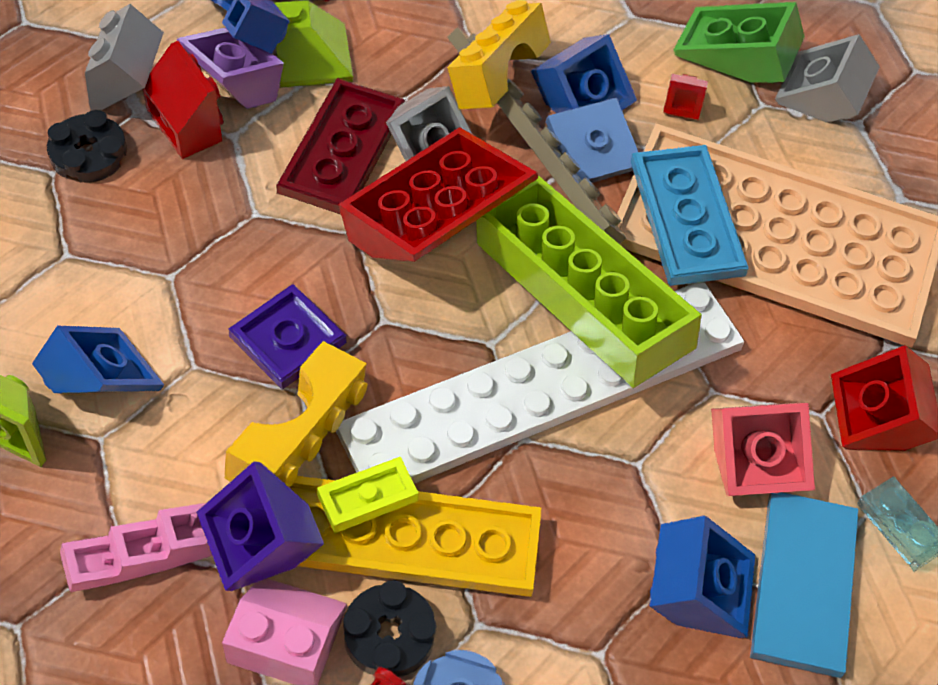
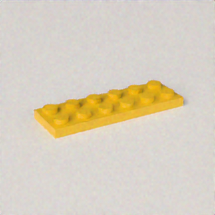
(433, 542)

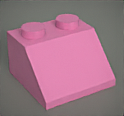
(283, 632)

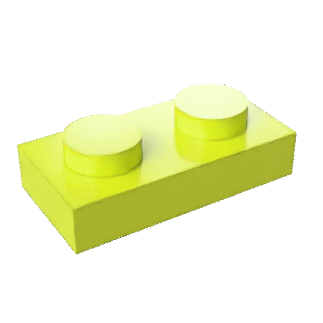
(367, 494)

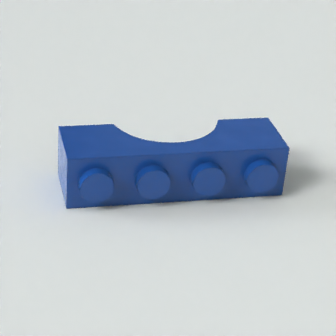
(255, 22)

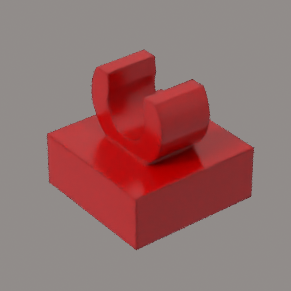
(685, 96)

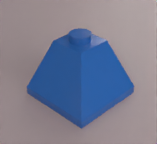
(93, 361)

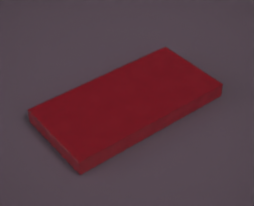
(339, 146)

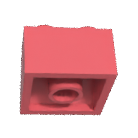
(764, 448)

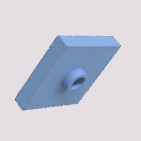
(595, 139)

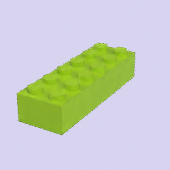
(590, 282)

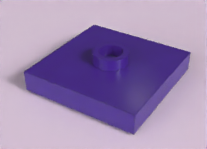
(285, 334)

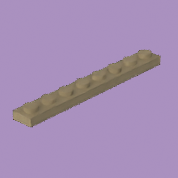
(544, 144)

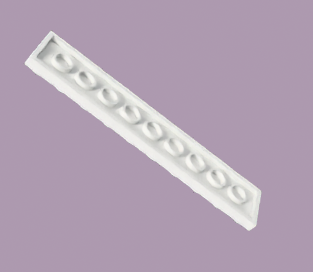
(514, 398)

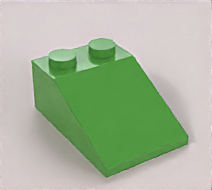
(744, 40)

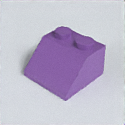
(237, 67)

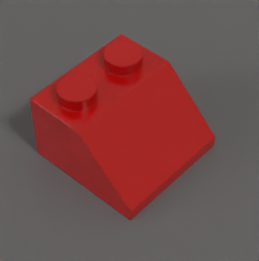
(886, 402)

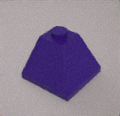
(257, 528)

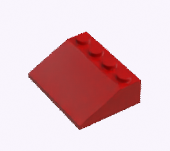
(432, 197)

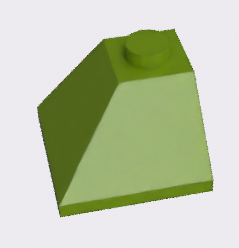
(313, 46)
(19, 421)

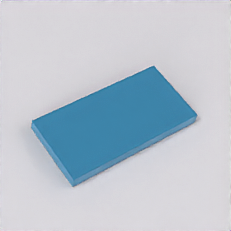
(688, 215)
(805, 584)

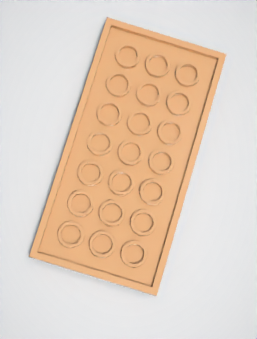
(812, 241)

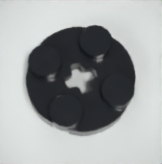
(83, 129)
(393, 604)

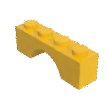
(482, 67)
(328, 386)

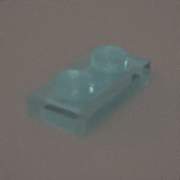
(902, 522)

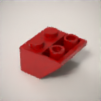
(184, 102)

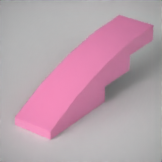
(136, 549)

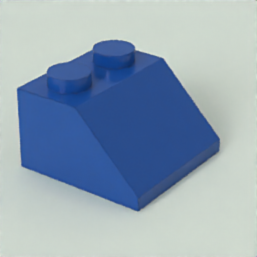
(584, 76)
(703, 577)

